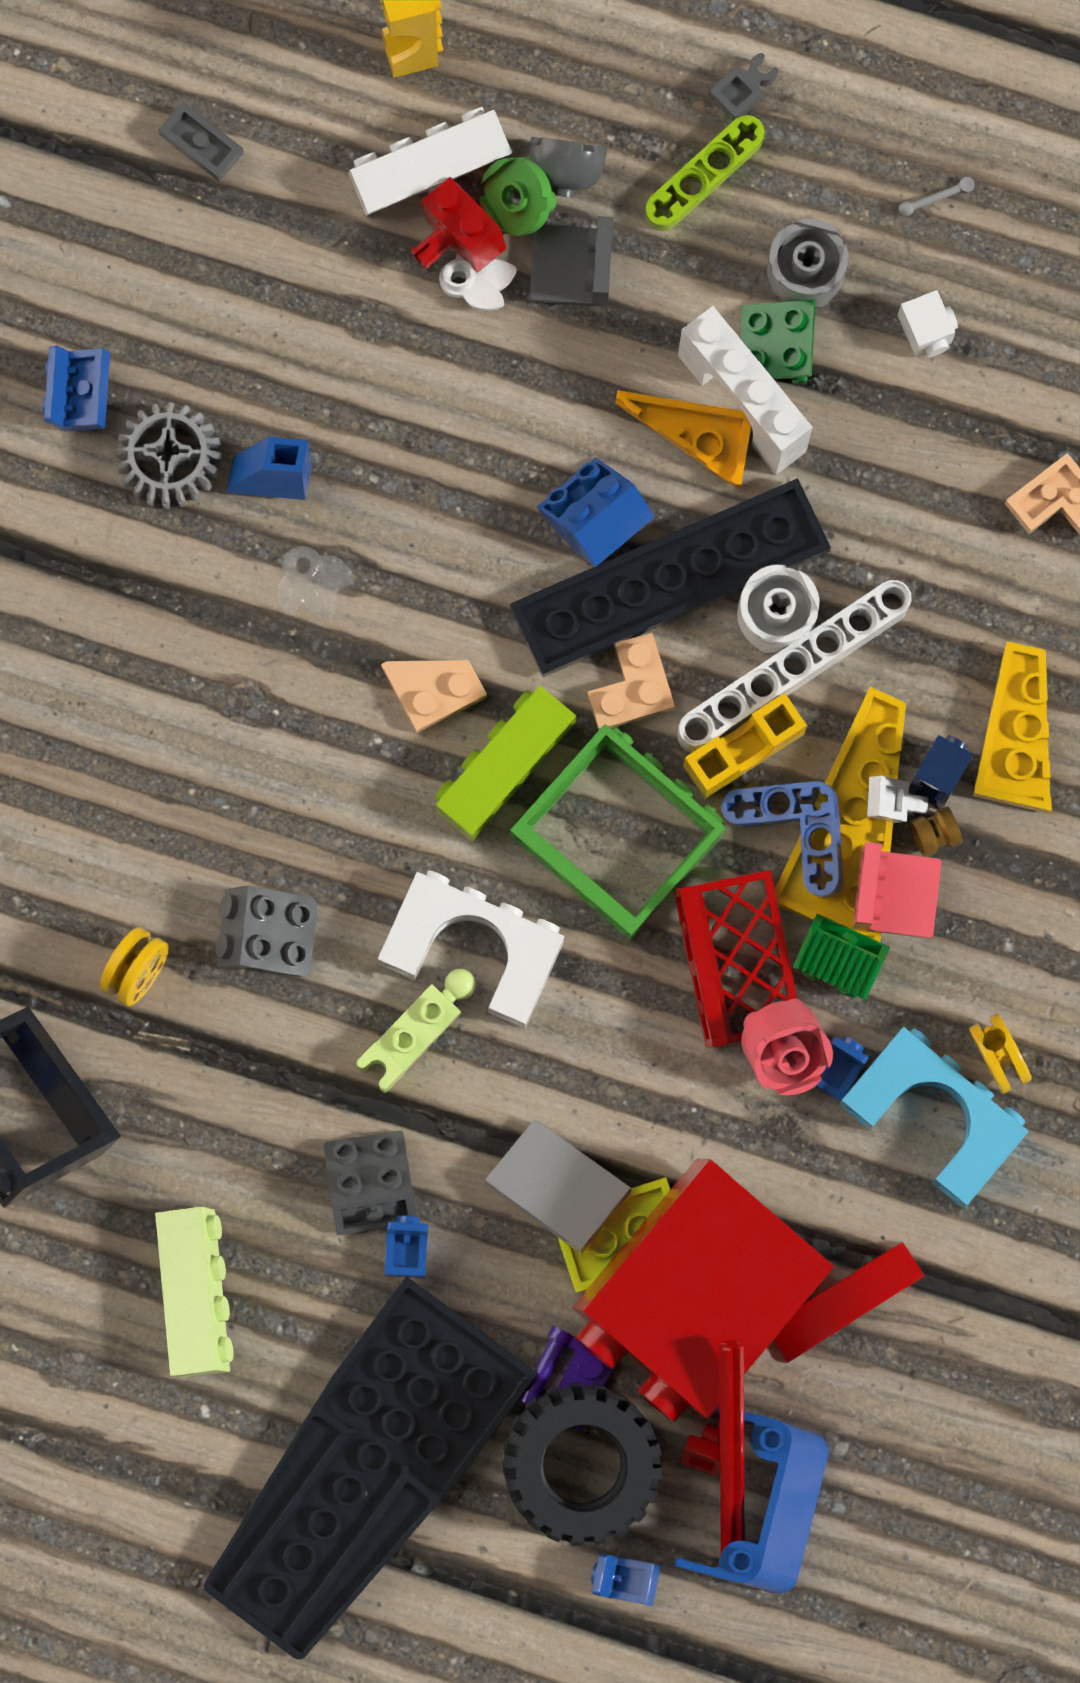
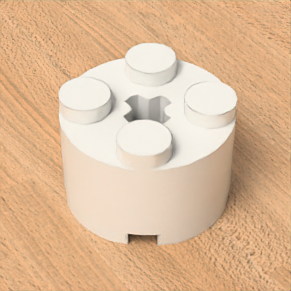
(786, 588)

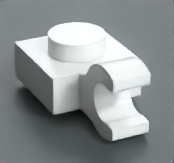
(890, 800)

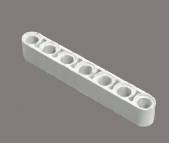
(807, 652)

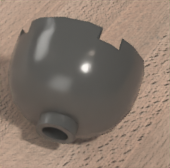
(568, 164)

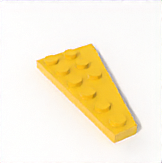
(868, 751)

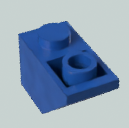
(272, 469)

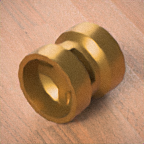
(936, 831)

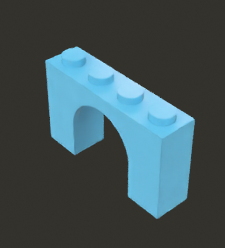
(989, 1129)

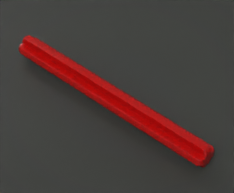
(731, 1442)

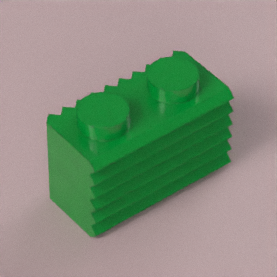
(840, 957)

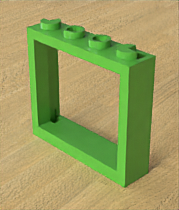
(649, 770)

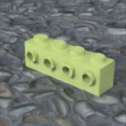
(193, 1292)

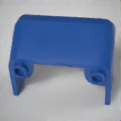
(777, 1558)

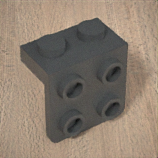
(266, 931)

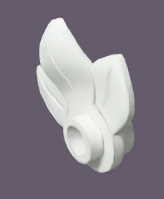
(480, 289)

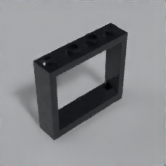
(67, 1098)

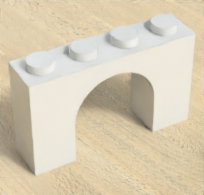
(716, 351)
(435, 905)

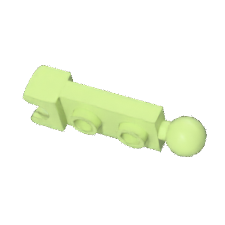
(418, 1028)

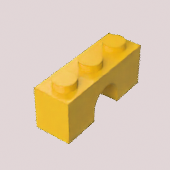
(746, 747)

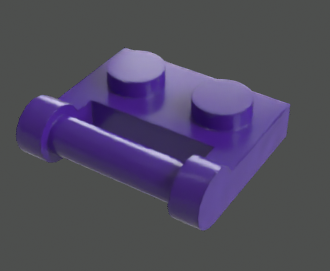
(582, 1368)

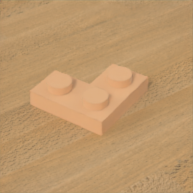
(1047, 494)
(641, 693)

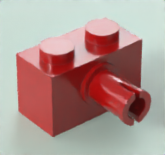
(460, 226)

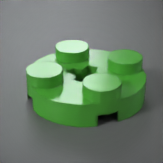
(534, 190)

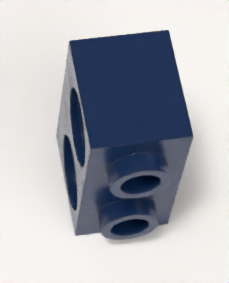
(941, 770)

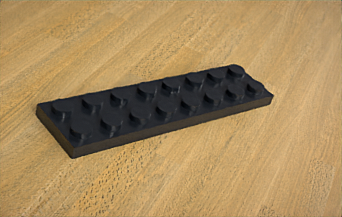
(668, 577)

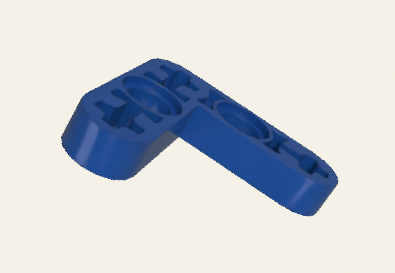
(810, 822)

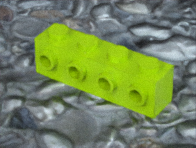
(504, 763)

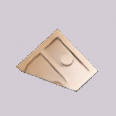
(433, 689)

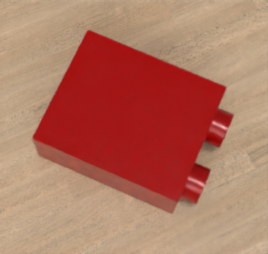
(697, 1275)

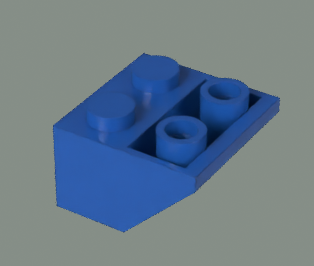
(596, 511)

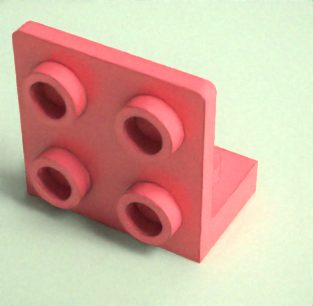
(896, 893)

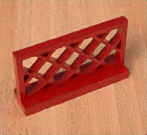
(702, 955)

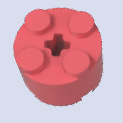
(786, 1047)

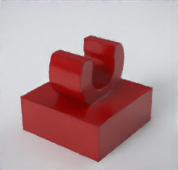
(703, 1452)

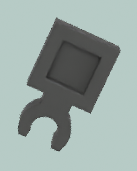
(740, 90)

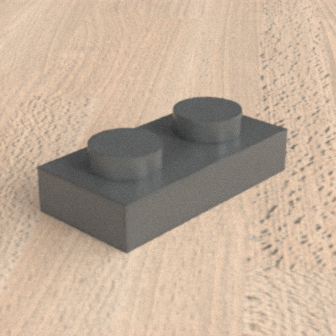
(201, 141)

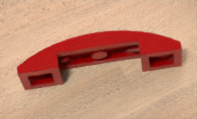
(848, 1301)

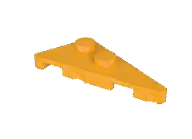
(704, 432)

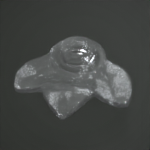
(314, 588)

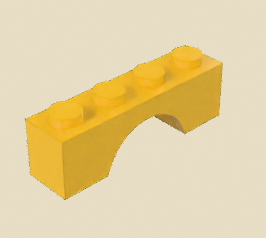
(412, 34)

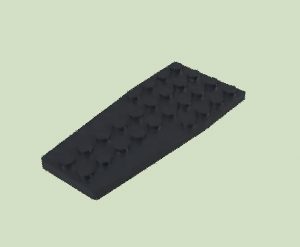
(366, 1467)

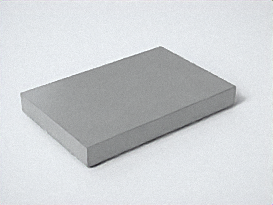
(558, 1186)

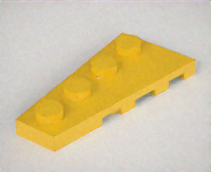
(1015, 746)

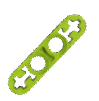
(708, 176)

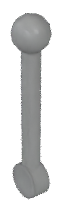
(965, 186)

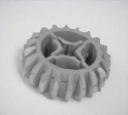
(154, 453)

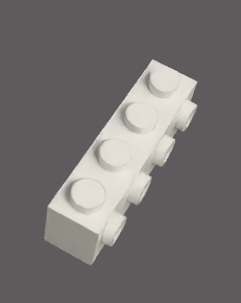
(429, 162)

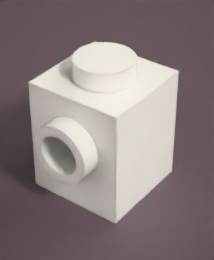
(928, 324)

